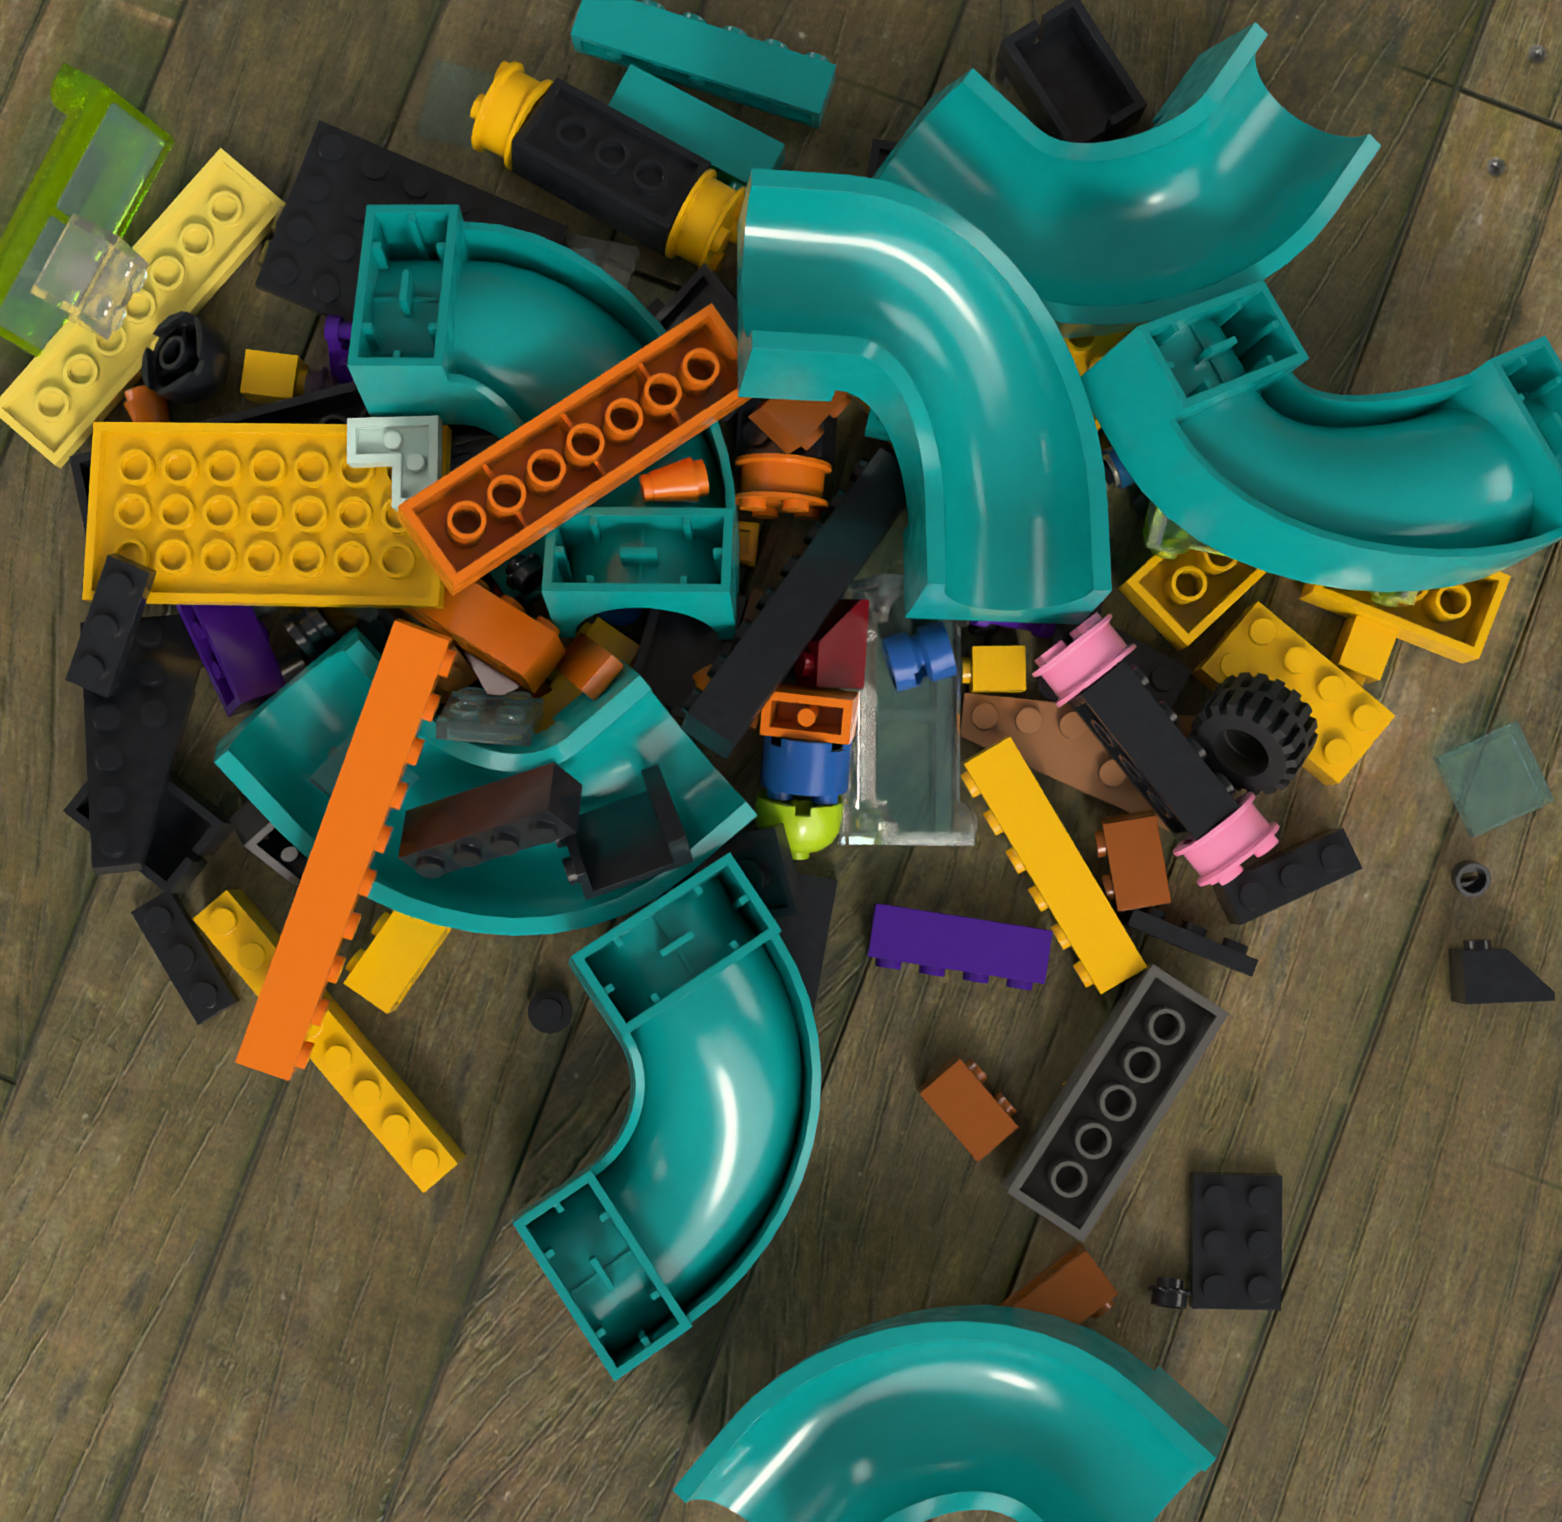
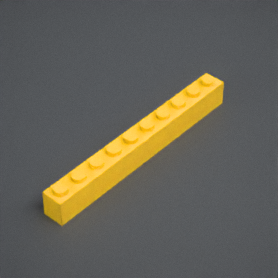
(406, 943)

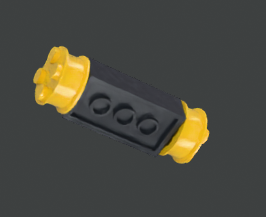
(607, 165)

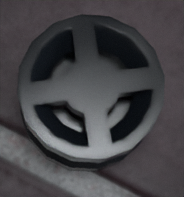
(310, 628)

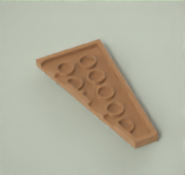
(1055, 745)

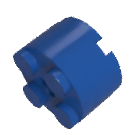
(805, 769)

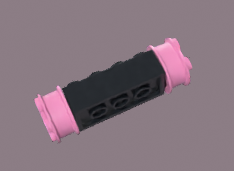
(1154, 753)

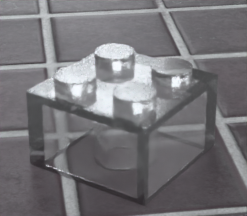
(90, 277)

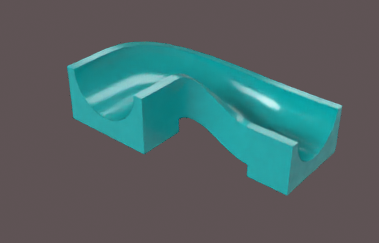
(1143, 220)
(494, 333)
(961, 364)
(1328, 484)
(520, 894)
(712, 1124)
(960, 1417)

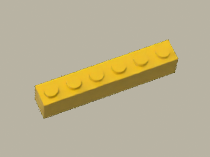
(1053, 864)

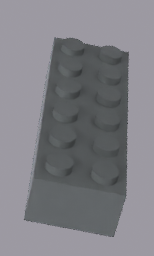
(1114, 1101)

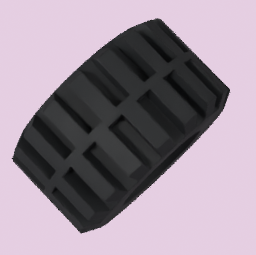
(1255, 732)

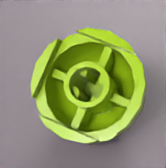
(806, 823)

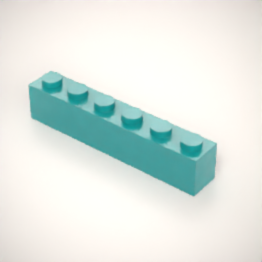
(706, 57)

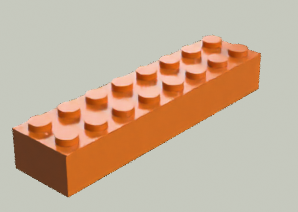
(576, 451)

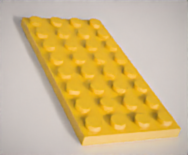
(252, 517)

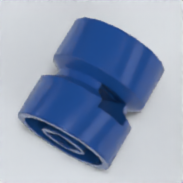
(919, 656)

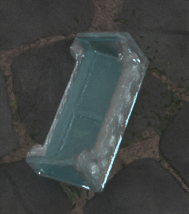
(905, 741)

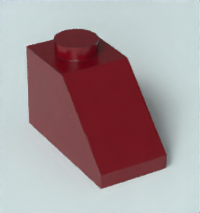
(838, 649)

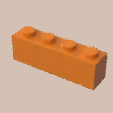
(497, 633)

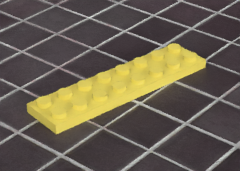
(189, 259)

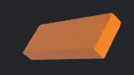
(588, 666)

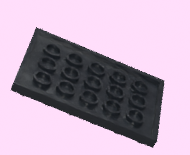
(322, 226)

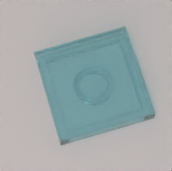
(1494, 779)

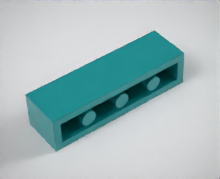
(698, 127)

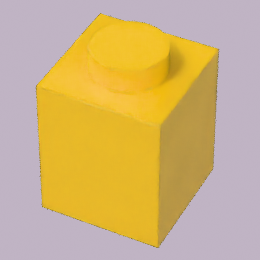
(272, 376)
(1363, 649)
(995, 669)

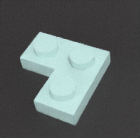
(405, 443)

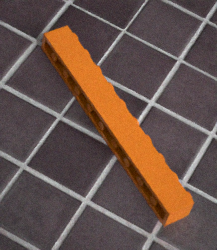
(345, 849)

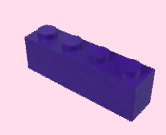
(234, 654)
(959, 944)

